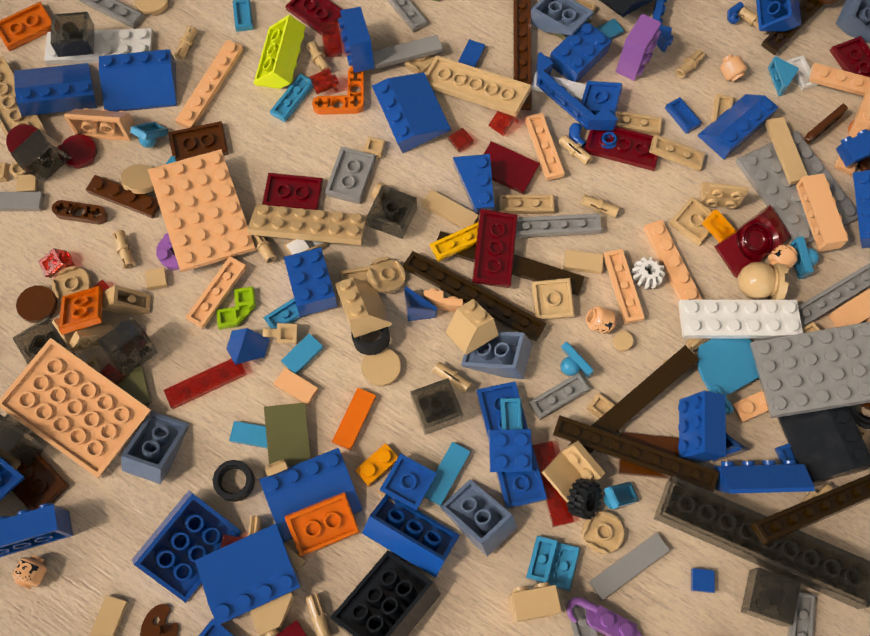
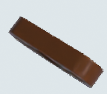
(74, 206)

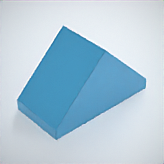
(781, 74)

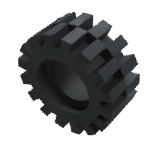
(584, 498)

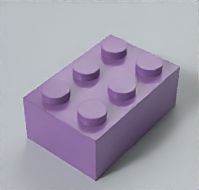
(638, 47)

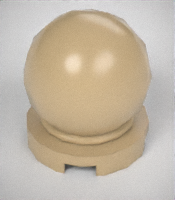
(761, 281)

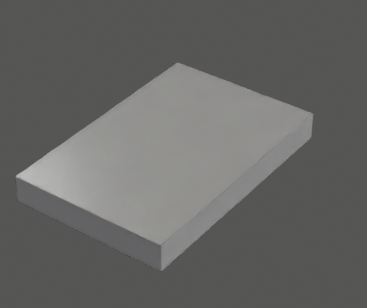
(350, 175)

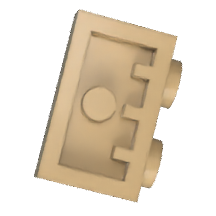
(722, 195)
(85, 337)
(569, 465)

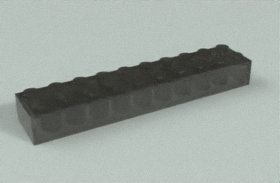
(793, 556)

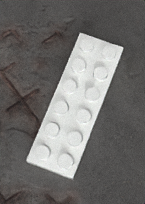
(105, 43)
(739, 319)

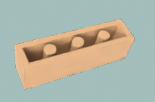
(822, 212)
(853, 312)

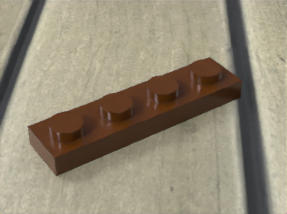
(118, 195)

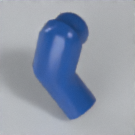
(732, 13)
(574, 134)

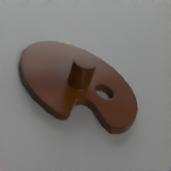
(161, 629)

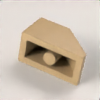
(126, 301)
(272, 615)

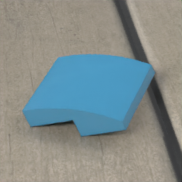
(553, 563)

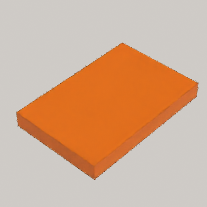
(25, 26)
(81, 310)
(322, 524)

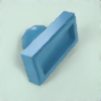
(148, 133)
(806, 258)
(574, 362)
(620, 495)

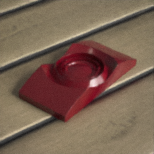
(752, 240)

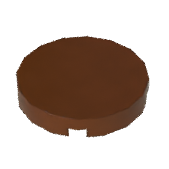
(36, 303)

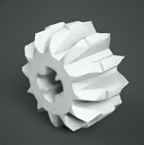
(647, 279)

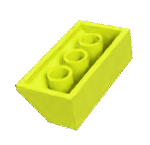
(280, 53)

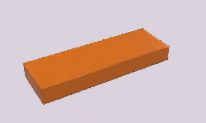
(354, 419)

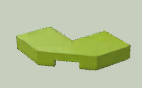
(234, 316)

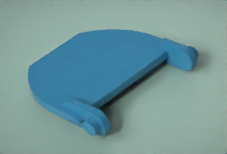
(726, 366)

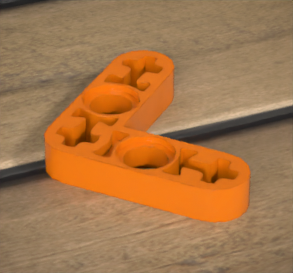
(347, 100)

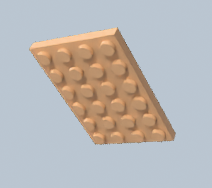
(201, 210)
(74, 407)

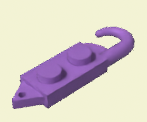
(603, 619)

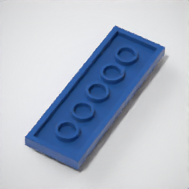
(516, 487)

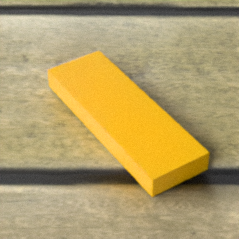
(455, 242)

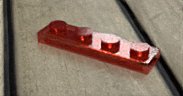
(203, 383)
(555, 503)

